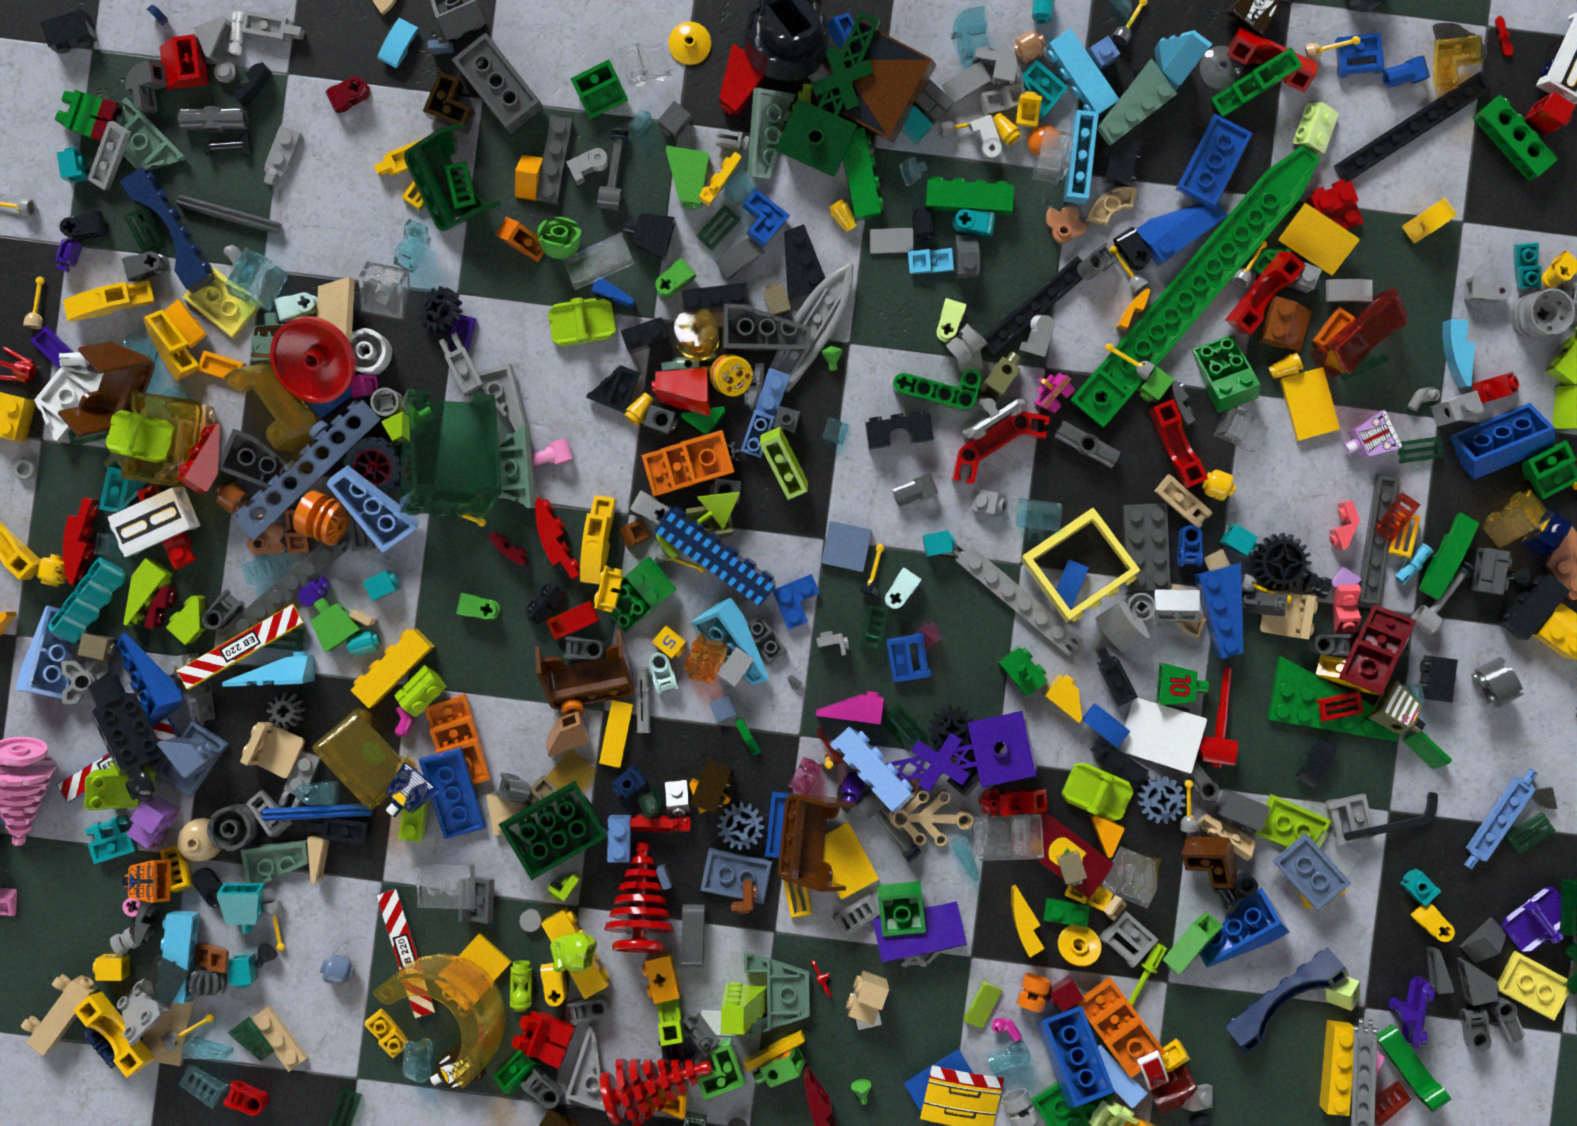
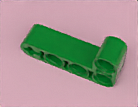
(934, 388)
(1412, 1069)

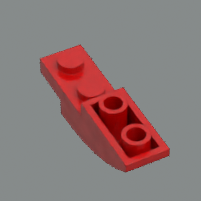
(550, 531)
(177, 547)
(76, 549)

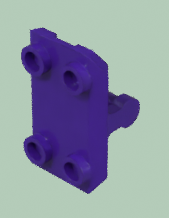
(1535, 921)
(1414, 1011)

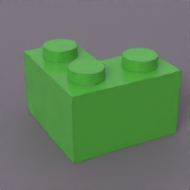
(726, 1073)

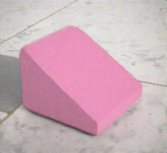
(8, 901)

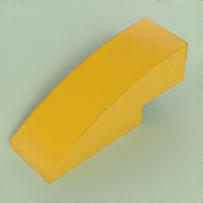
(170, 345)
(1025, 923)

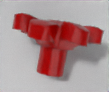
(987, 802)

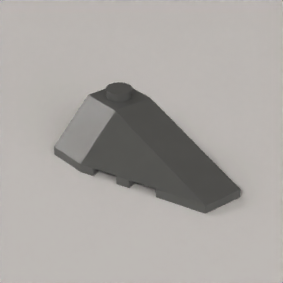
(757, 330)
(252, 460)

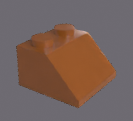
(1284, 324)

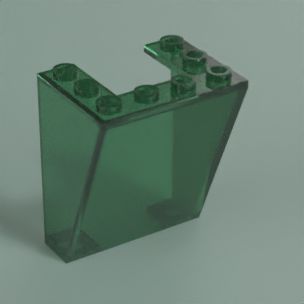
(449, 456)

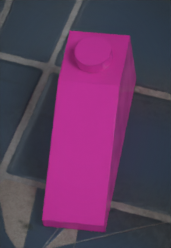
(858, 708)

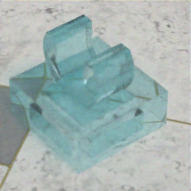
(912, 171)

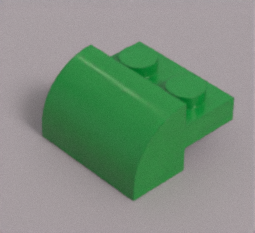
(599, 89)
(1551, 470)

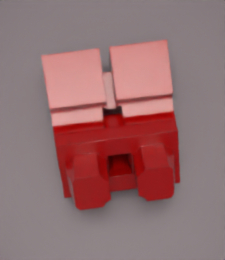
(535, 1037)

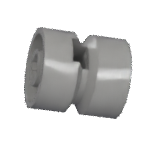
(966, 344)
(387, 402)
(1140, 605)
(1018, 1106)

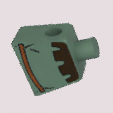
(263, 337)

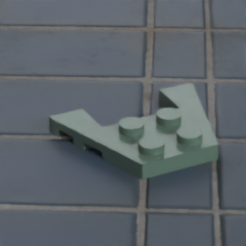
(785, 992)

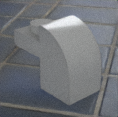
(1002, 61)

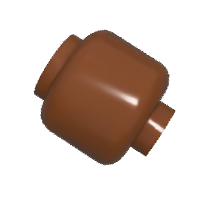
(232, 497)

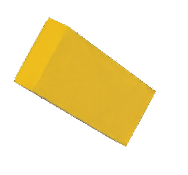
(616, 733)
(774, 1050)

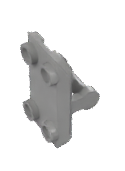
(991, 414)
(139, 1013)

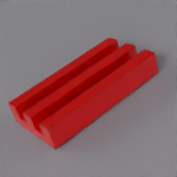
(1322, 708)

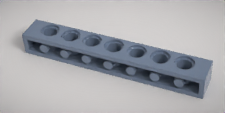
(255, 526)

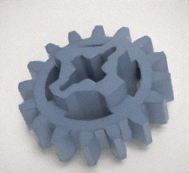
(1163, 808)
(737, 816)

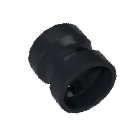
(1317, 585)

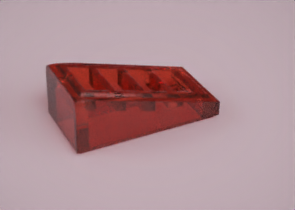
(1402, 497)
(1384, 1115)

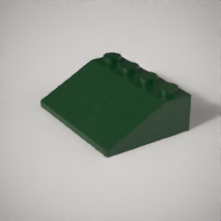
(554, 830)

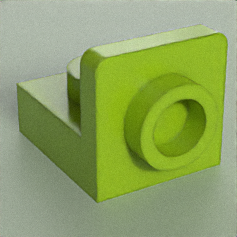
(568, 885)

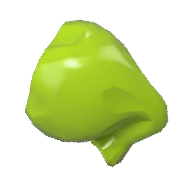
(573, 952)

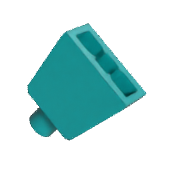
(241, 904)

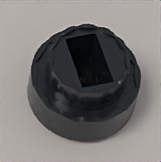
(786, 38)

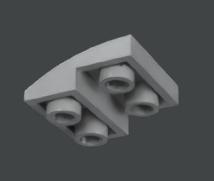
(1121, 627)

